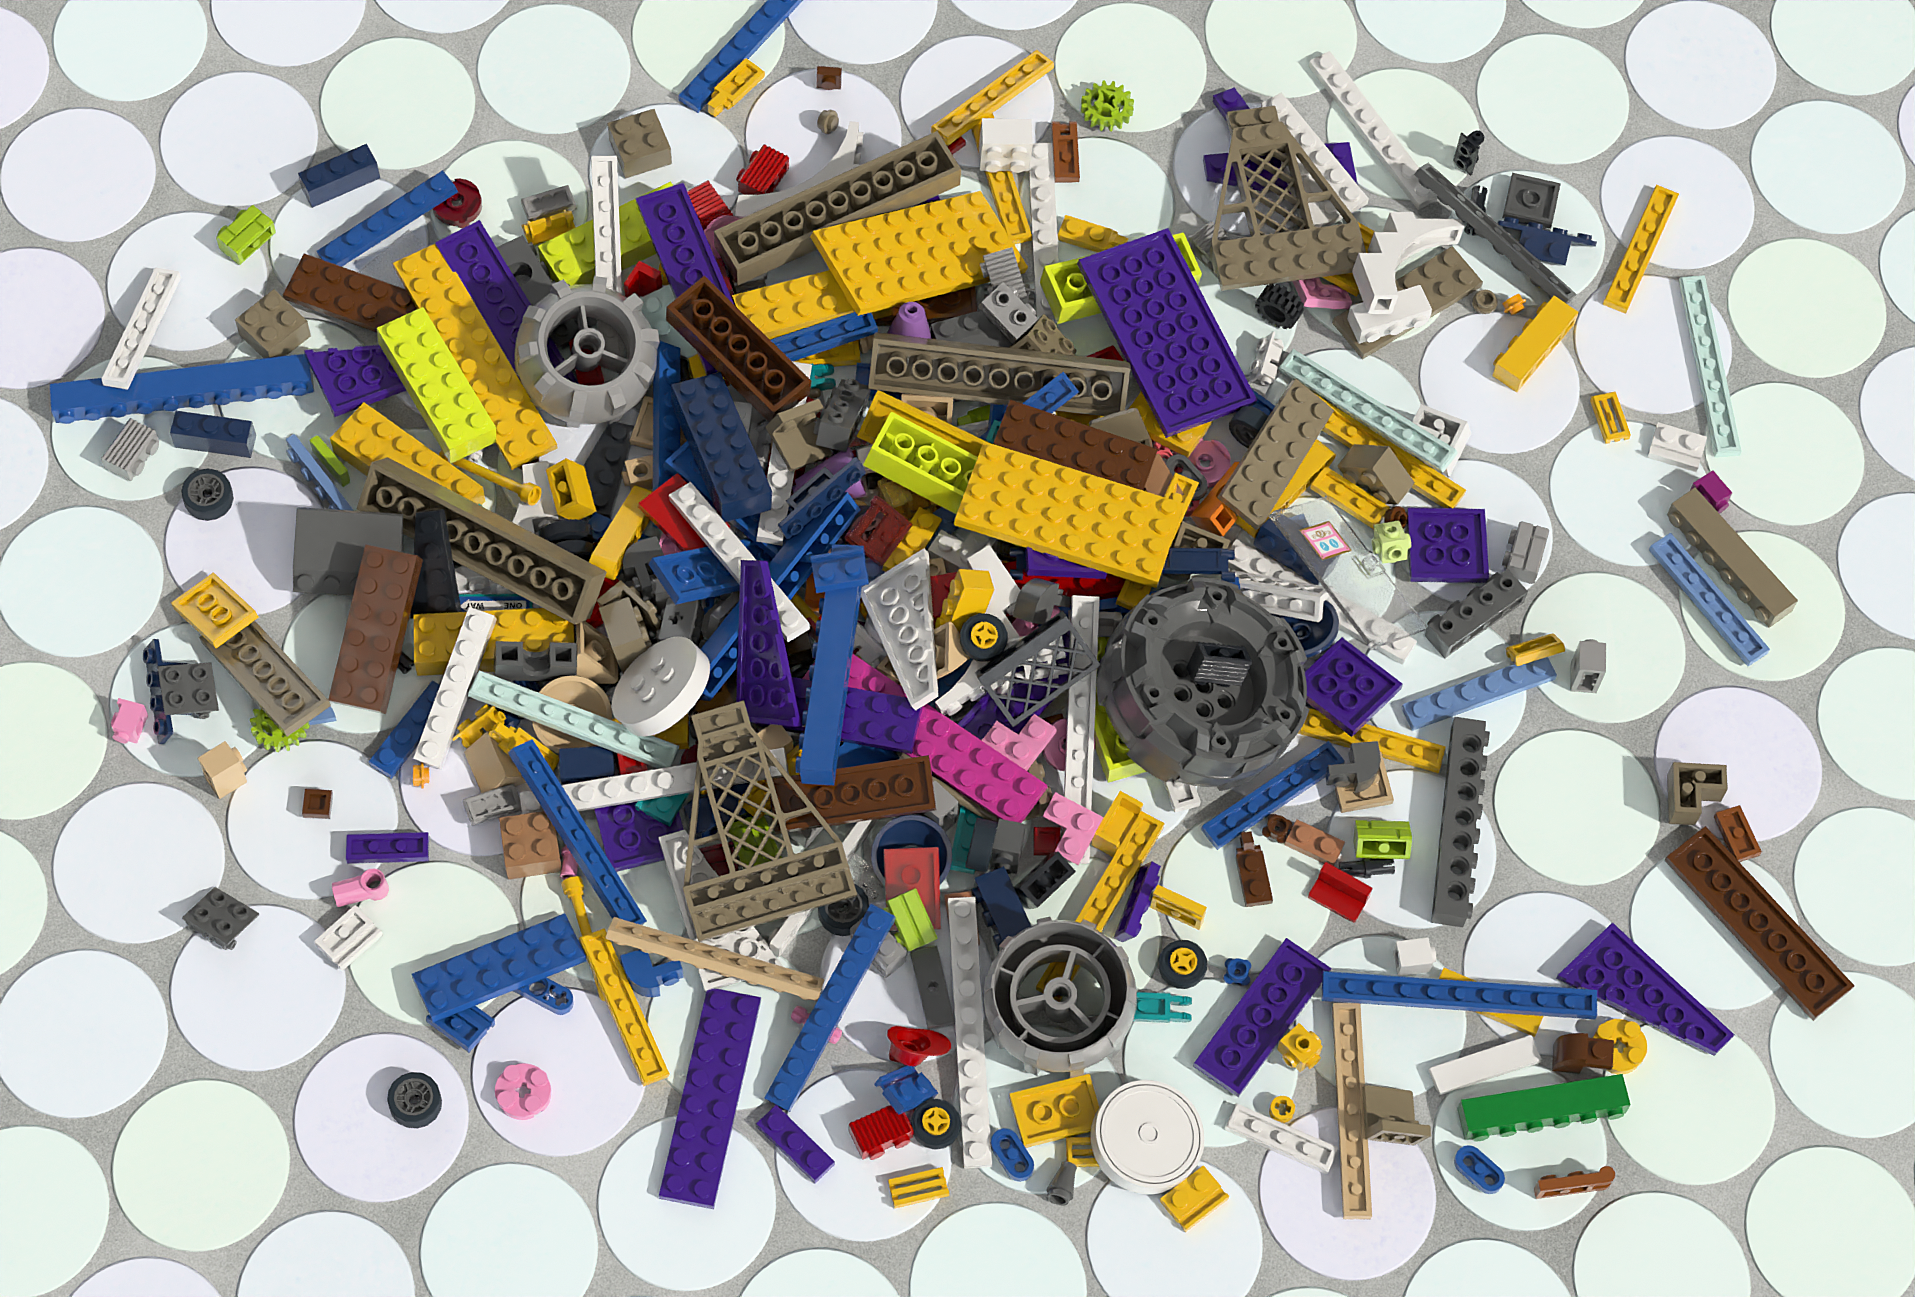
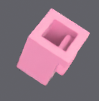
(128, 721)

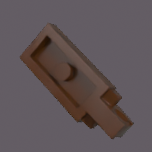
(1253, 872)

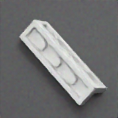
(1284, 596)

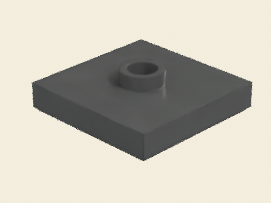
(1531, 200)

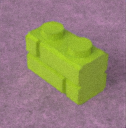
(245, 234)
(1382, 839)
(911, 920)

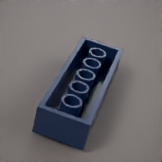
(721, 447)

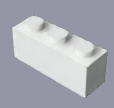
(1409, 311)

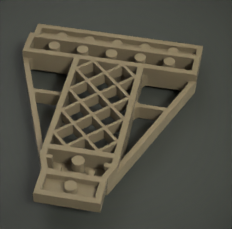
(1286, 253)
(763, 890)

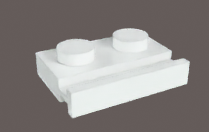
(1677, 447)
(348, 938)

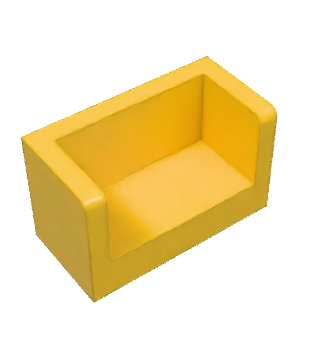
(1116, 823)

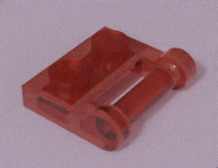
(885, 536)

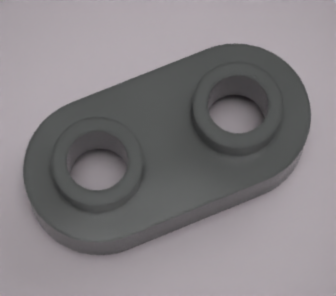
(1189, 471)

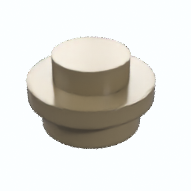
(828, 121)
(1484, 302)

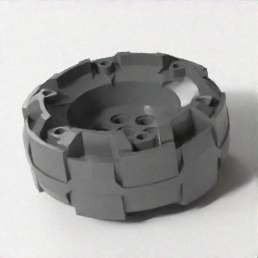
(1168, 734)

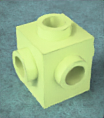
(1390, 542)

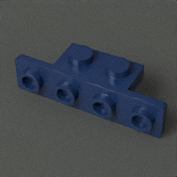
(1544, 244)
(818, 494)
(163, 723)

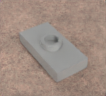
(548, 203)
(492, 804)

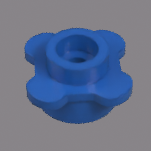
(1237, 964)

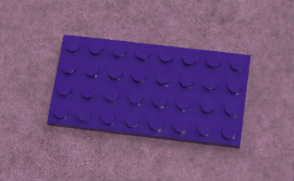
(1166, 332)

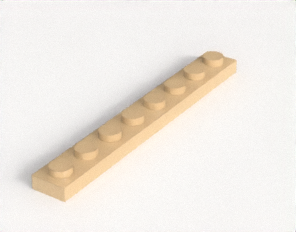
(715, 959)
(1350, 1111)

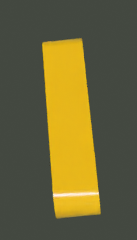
(1309, 469)
(621, 534)

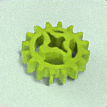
(1107, 106)
(278, 738)

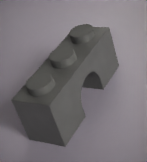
(522, 260)
(517, 664)

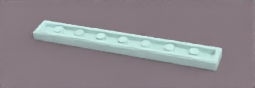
(1709, 366)
(1368, 411)
(572, 720)

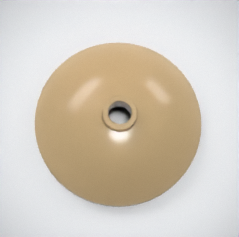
(579, 693)

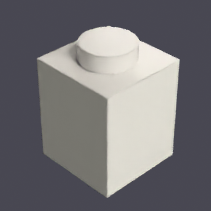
(1414, 956)

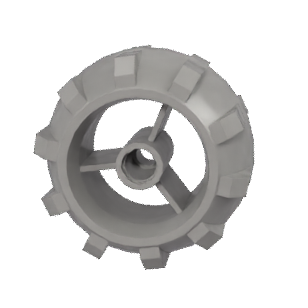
(577, 402)
(1059, 942)

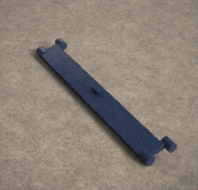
(1177, 562)

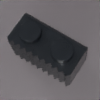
(1219, 664)

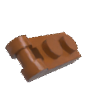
(1065, 152)
(1574, 1183)

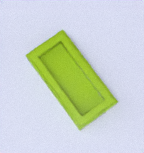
(330, 461)

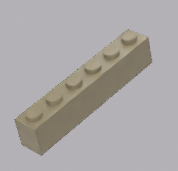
(1731, 557)

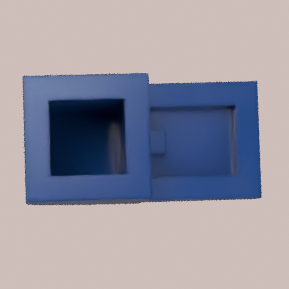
(645, 978)

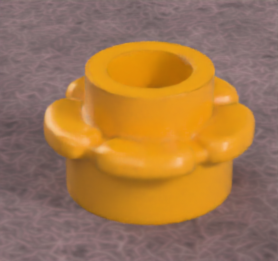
(1514, 304)
(420, 775)

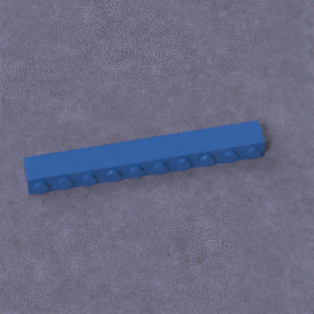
(183, 388)
(789, 571)
(829, 683)

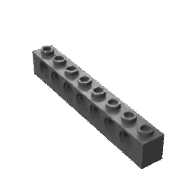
(1445, 909)

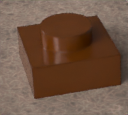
(829, 77)
(317, 803)

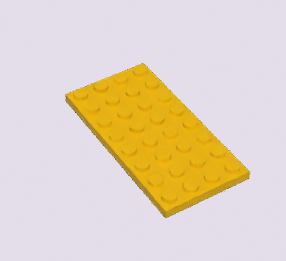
(913, 251)
(1069, 514)

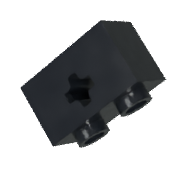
(1044, 880)

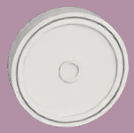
(660, 686)
(1147, 1137)

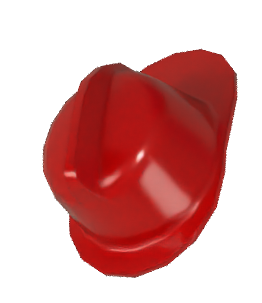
(914, 1045)

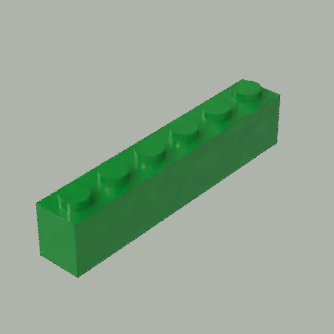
(1543, 1107)

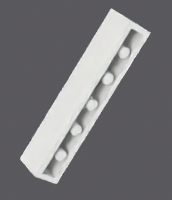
(455, 688)

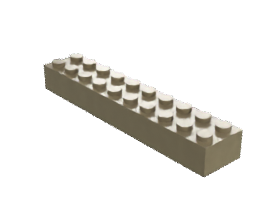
(872, 189)
(994, 373)
(488, 542)

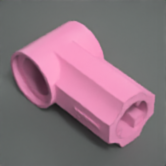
(357, 888)

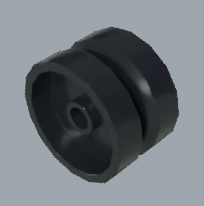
(571, 536)

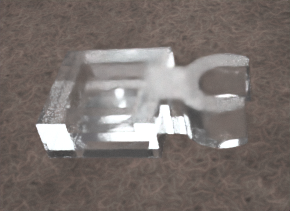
(862, 876)

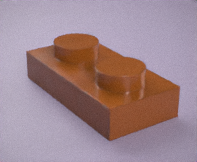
(1737, 833)

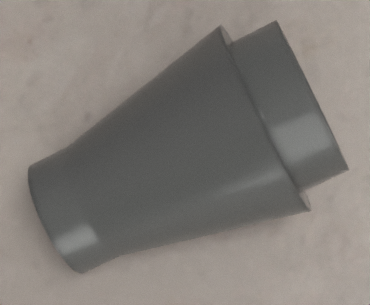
(1062, 1185)

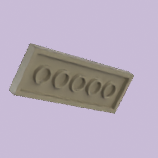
(1444, 282)
(1275, 454)
(270, 678)

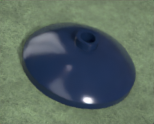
(1315, 635)
(911, 832)

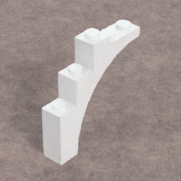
(843, 161)
(1388, 249)
(527, 516)
(1001, 603)

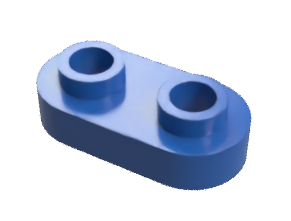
(1013, 1155)
(1481, 1168)

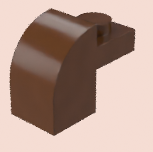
(1578, 1050)

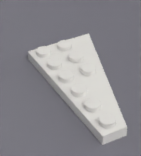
(1322, 212)
(744, 942)

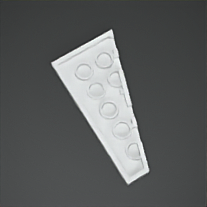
(903, 618)

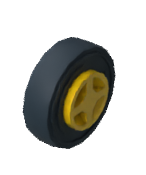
(985, 627)
(1183, 954)
(935, 1113)

